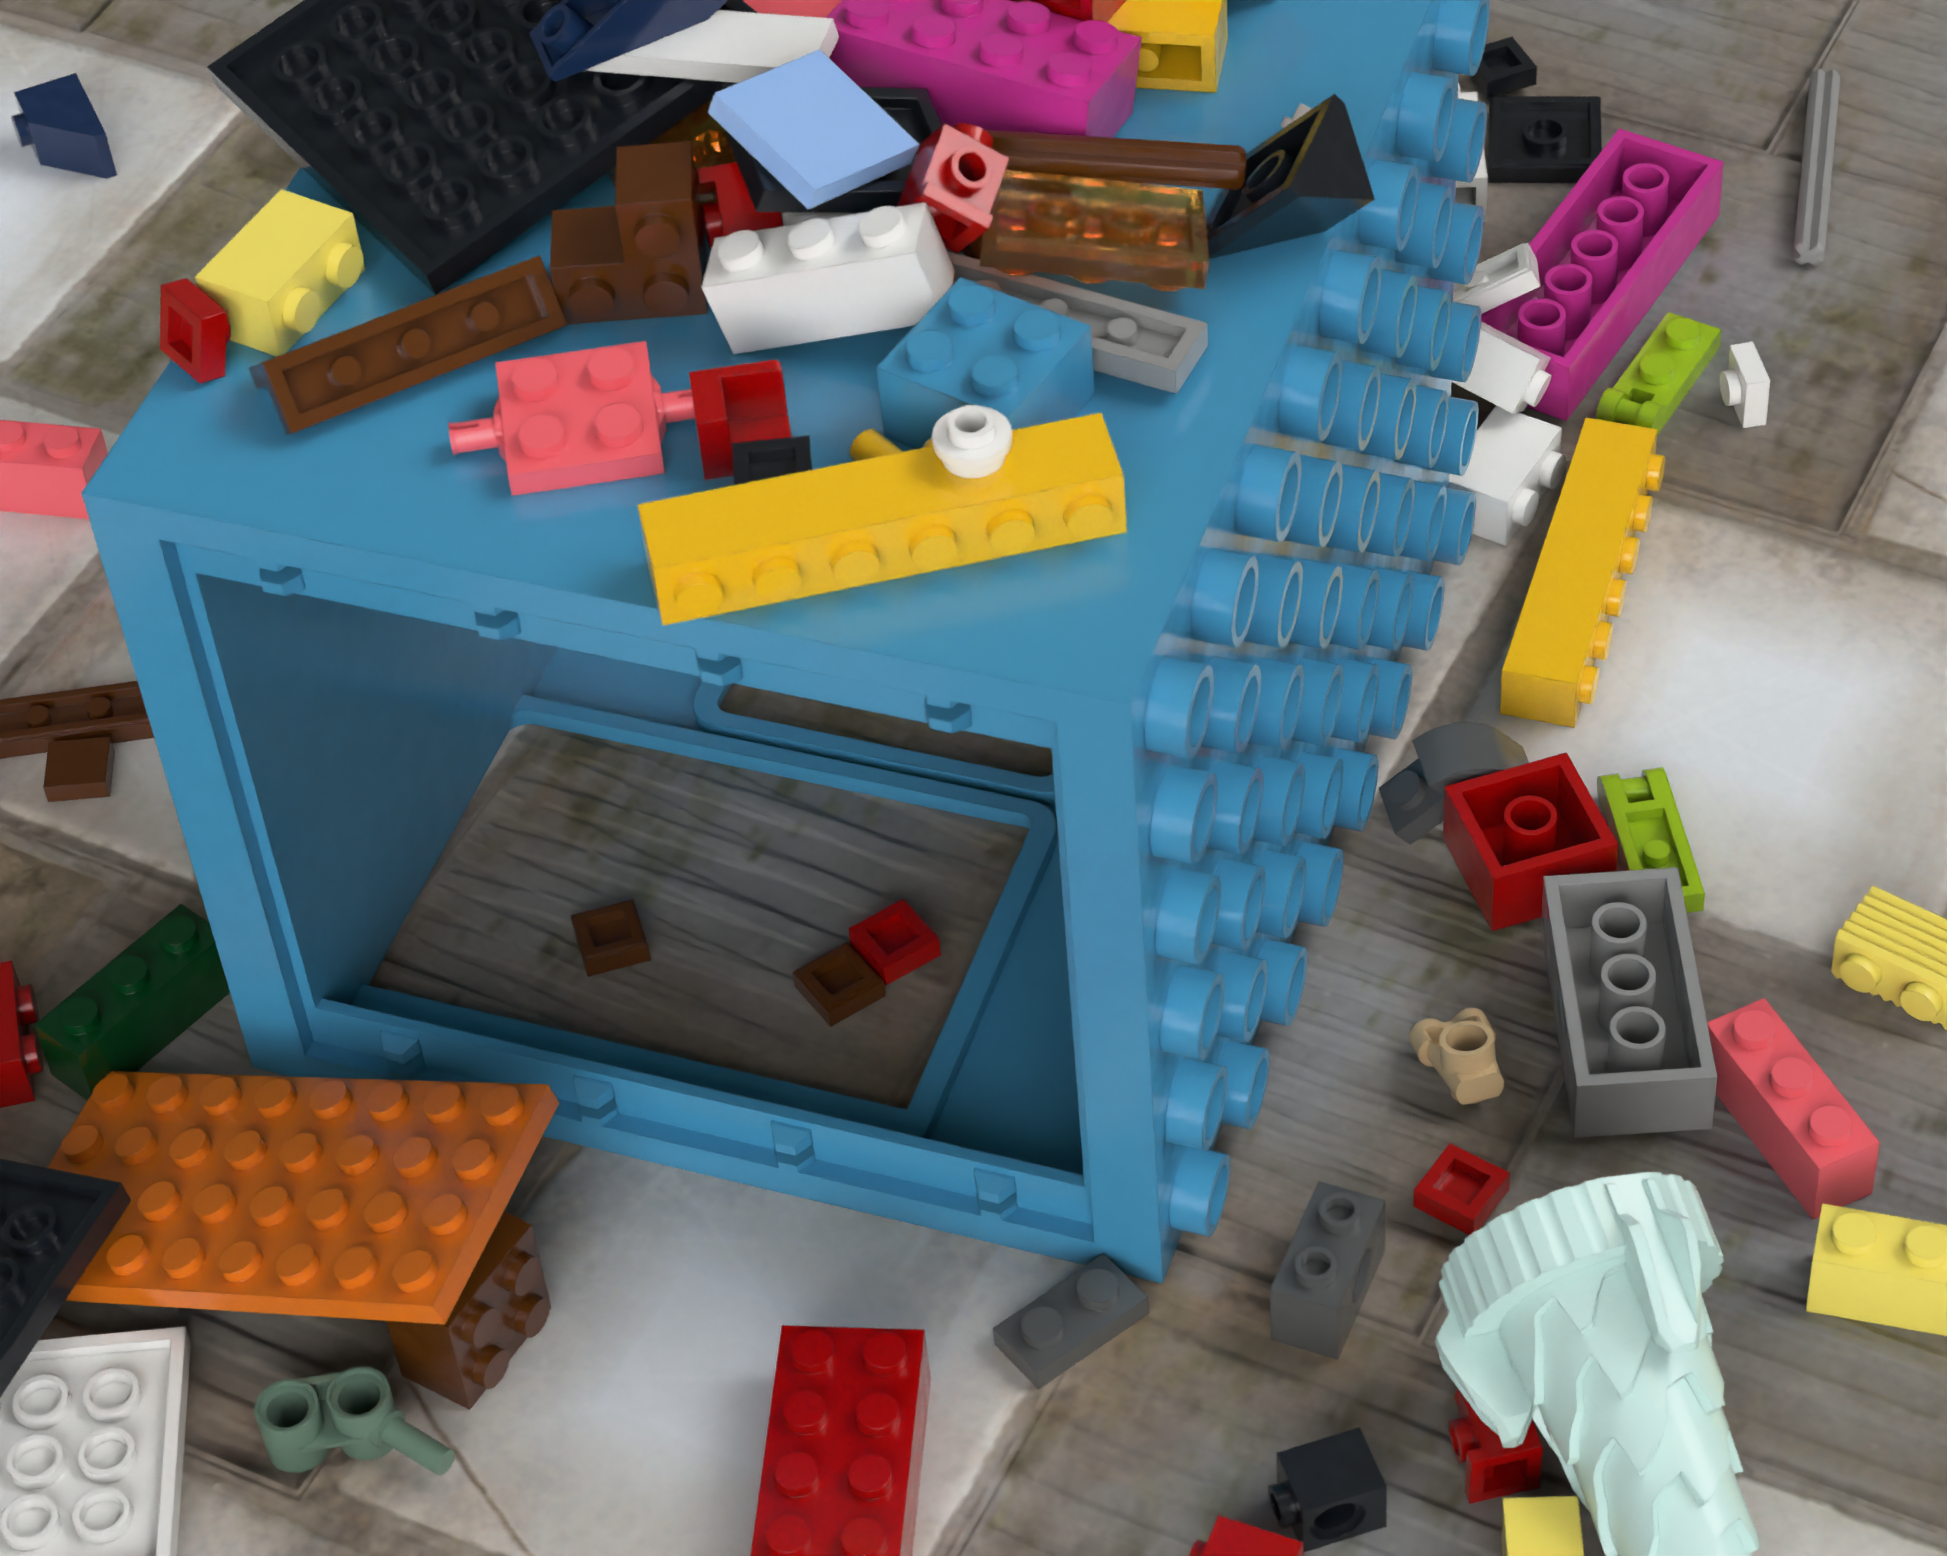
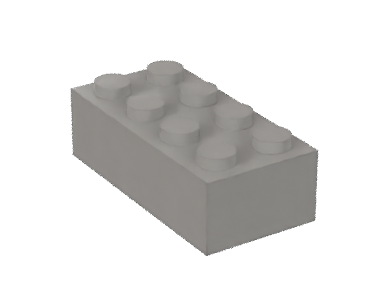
(1627, 1003)

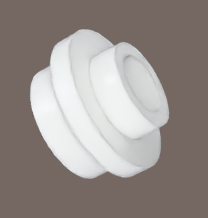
(972, 440)

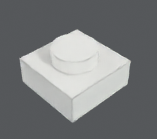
(1746, 385)

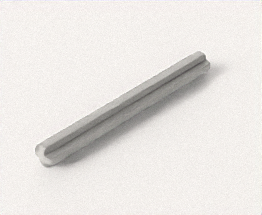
(1816, 167)

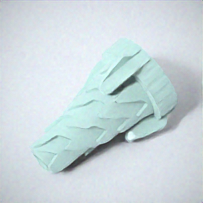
(1602, 1336)

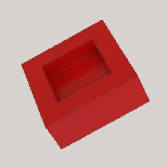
(193, 330)
(894, 941)
(1461, 1189)

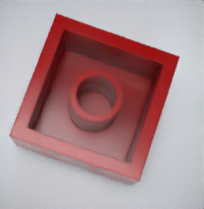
(1522, 827)

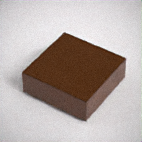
(79, 769)
(610, 937)
(839, 984)

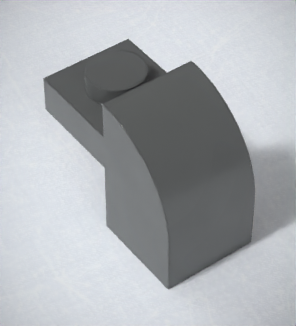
(1444, 758)

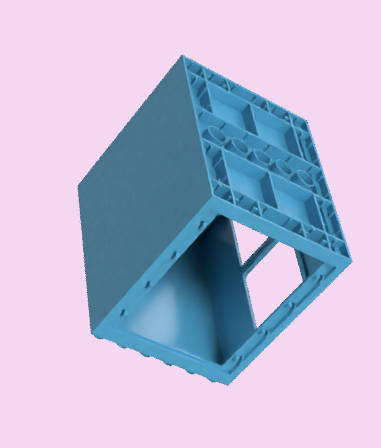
(366, 617)

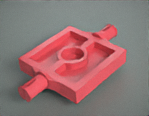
(576, 419)

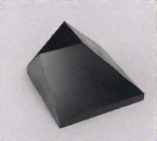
(1293, 184)

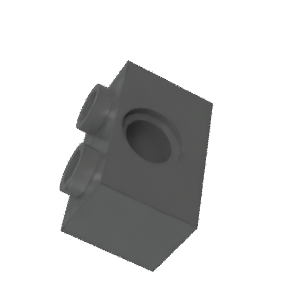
(1327, 1270)

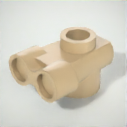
(1461, 1054)

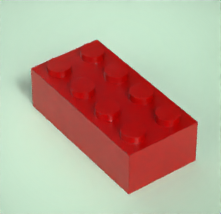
(844, 1443)

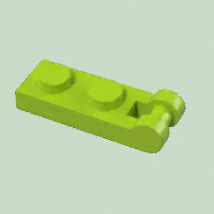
(1661, 373)
(1650, 828)

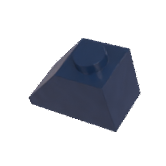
(63, 127)

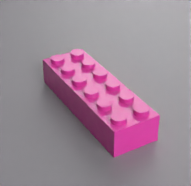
(1609, 259)

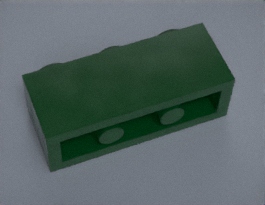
(135, 1003)

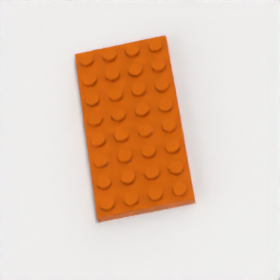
(300, 1189)

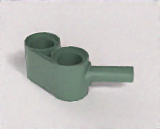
(323, 1412)

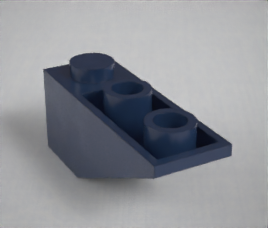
(594, 31)

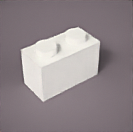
(1510, 471)

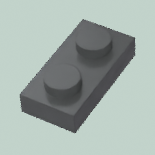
(1071, 1321)

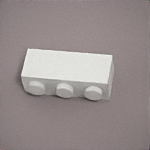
(827, 277)

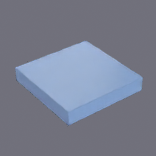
(813, 128)

